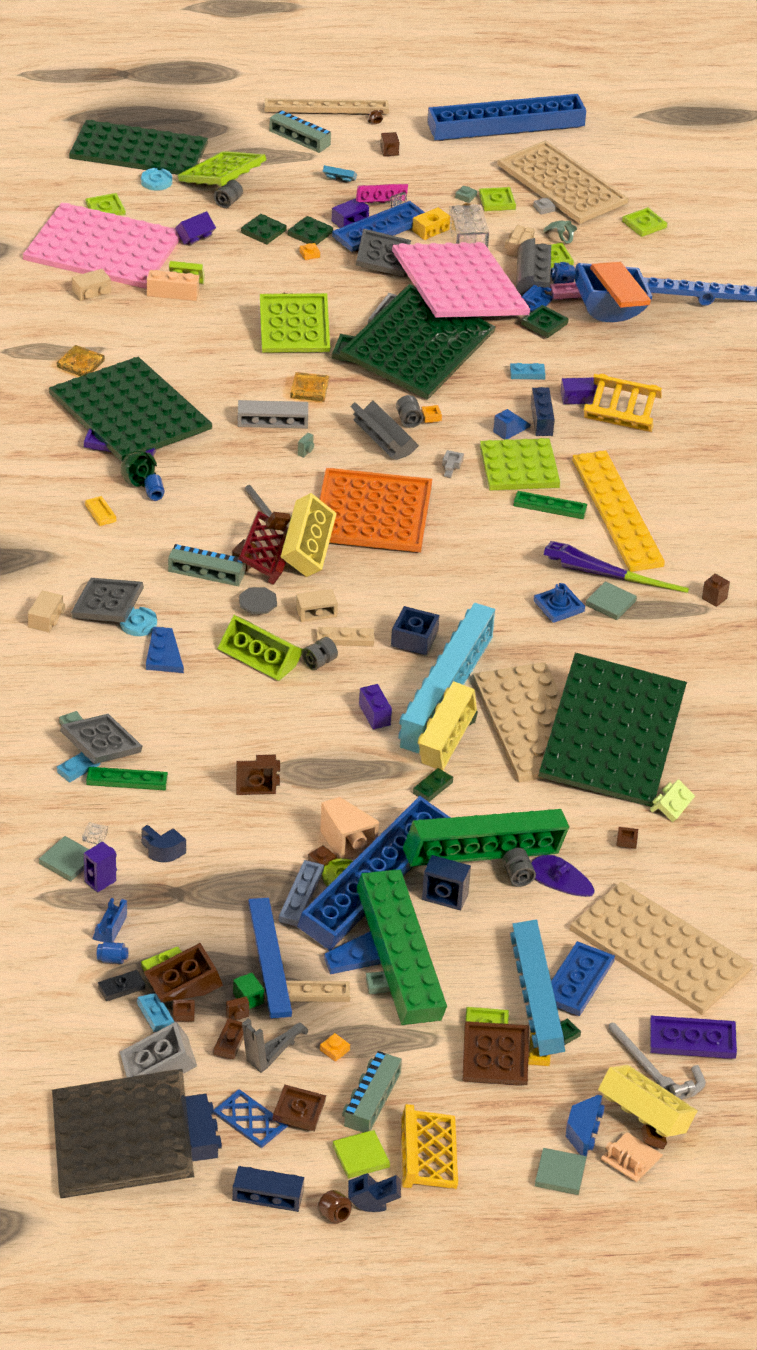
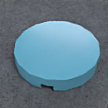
(156, 179)
(139, 622)

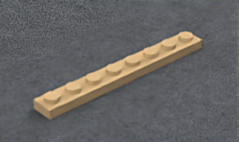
(325, 105)

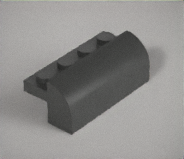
(533, 265)
(384, 430)

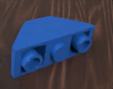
(583, 1124)

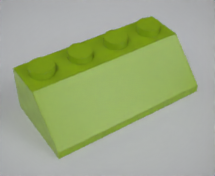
(259, 648)

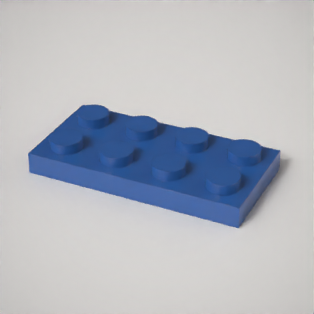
(580, 977)

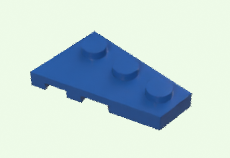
(164, 652)
(353, 955)

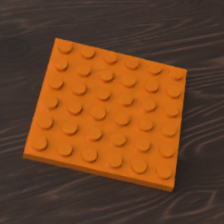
(377, 508)

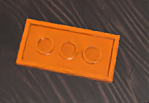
(620, 284)

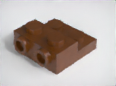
(258, 776)

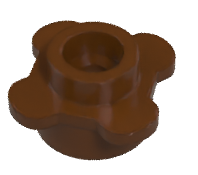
(375, 116)

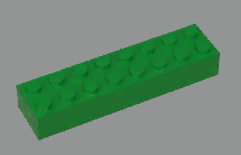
(486, 836)
(401, 947)

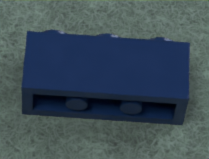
(542, 411)
(202, 1128)
(268, 1188)

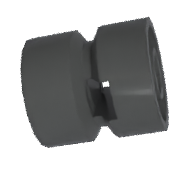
(228, 194)
(409, 411)
(319, 653)
(519, 867)

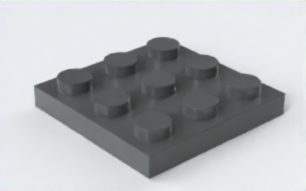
(377, 254)
(107, 599)
(101, 738)

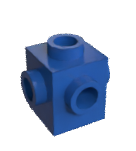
(562, 273)

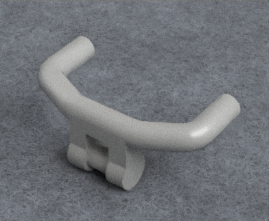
(689, 1089)

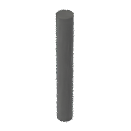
(258, 500)

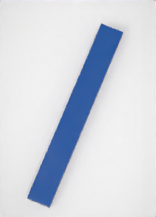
(270, 958)

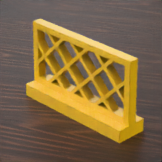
(410, 1149)

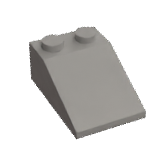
(159, 1052)

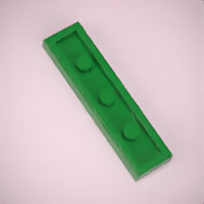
(550, 505)
(127, 778)

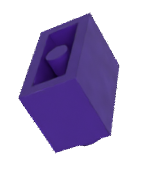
(349, 212)
(195, 228)
(578, 390)
(375, 706)
(100, 866)

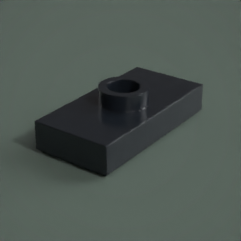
(121, 985)

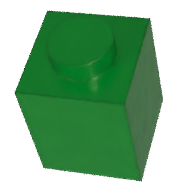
(250, 987)

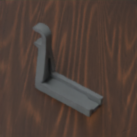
(261, 1054)

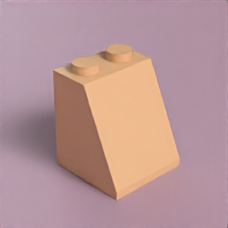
(347, 828)

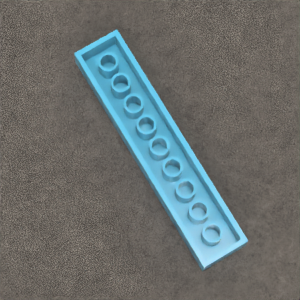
(453, 665)

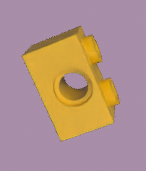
(431, 223)

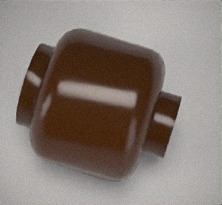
(334, 1206)

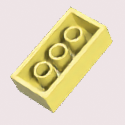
(308, 535)
(447, 725)
(647, 1100)

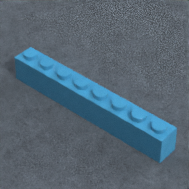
(538, 988)

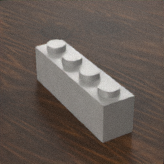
(272, 414)

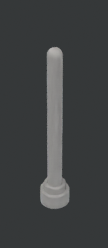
(661, 1080)

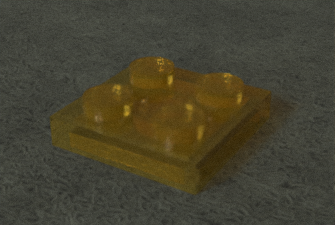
(80, 361)
(309, 387)

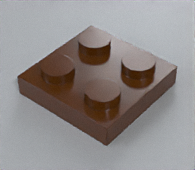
(299, 1107)

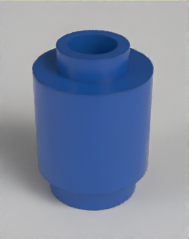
(154, 487)
(112, 952)

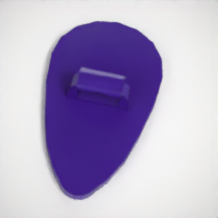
(561, 876)

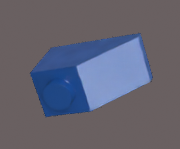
(509, 424)

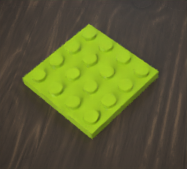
(222, 168)
(294, 322)
(519, 464)

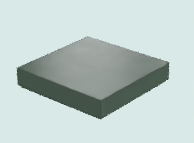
(611, 600)
(65, 858)
(560, 1171)

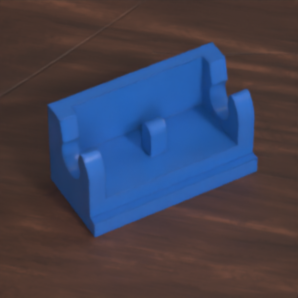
(536, 297)
(111, 922)

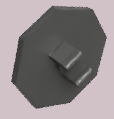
(258, 600)

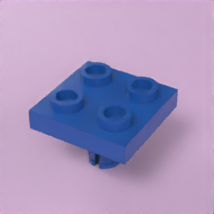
(559, 603)

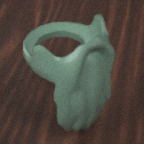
(560, 226)

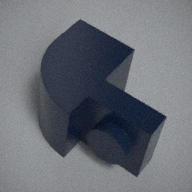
(165, 846)
(373, 1195)

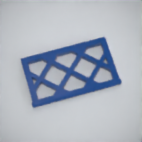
(248, 1132)

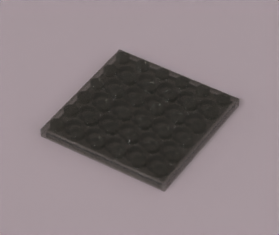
(122, 1133)

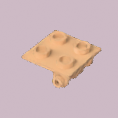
(631, 1156)

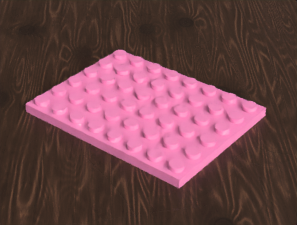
(96, 240)
(460, 280)

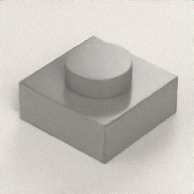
(544, 206)

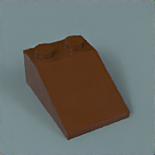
(184, 975)

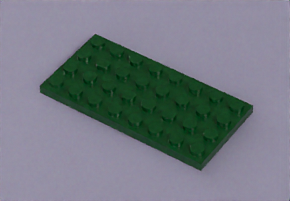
(137, 147)

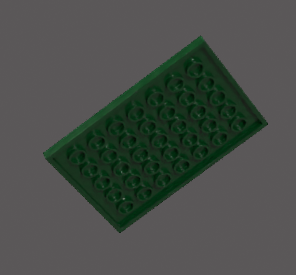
(414, 346)
(130, 408)
(613, 729)

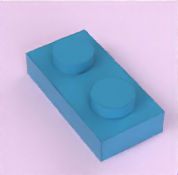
(333, 172)
(527, 371)
(75, 767)
(154, 1012)

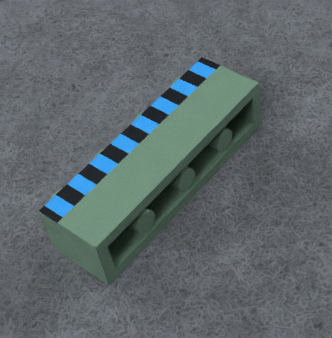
(300, 131)
(206, 565)
(372, 1092)

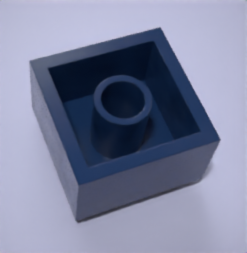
(415, 630)
(446, 882)

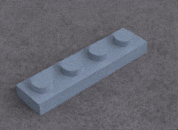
(301, 892)

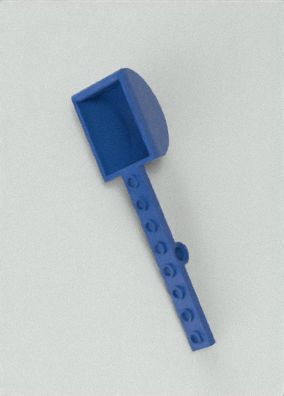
(604, 307)

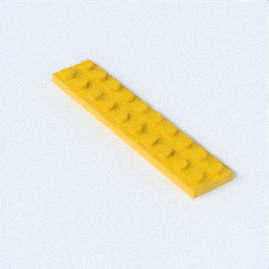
(618, 511)

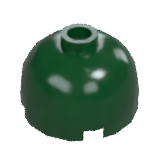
(137, 467)

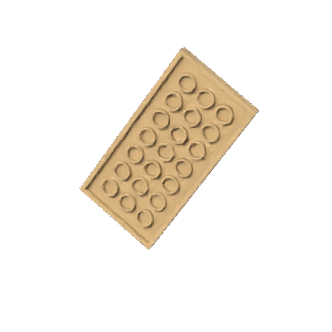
(563, 181)
(523, 711)
(661, 947)

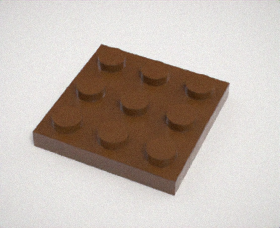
(495, 1053)

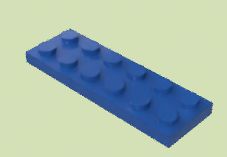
(388, 222)

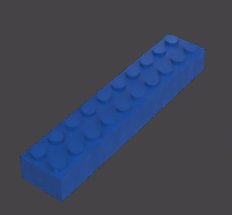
(506, 116)
(339, 904)

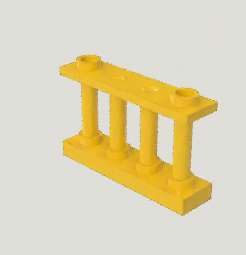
(626, 418)

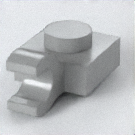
(452, 460)

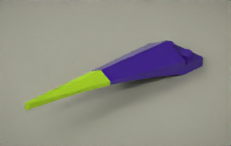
(578, 560)

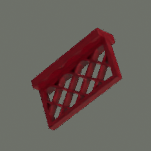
(275, 563)

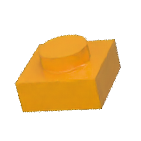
(309, 251)
(431, 413)
(335, 1047)

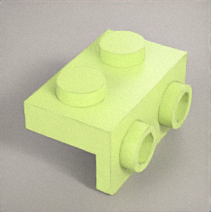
(673, 800)

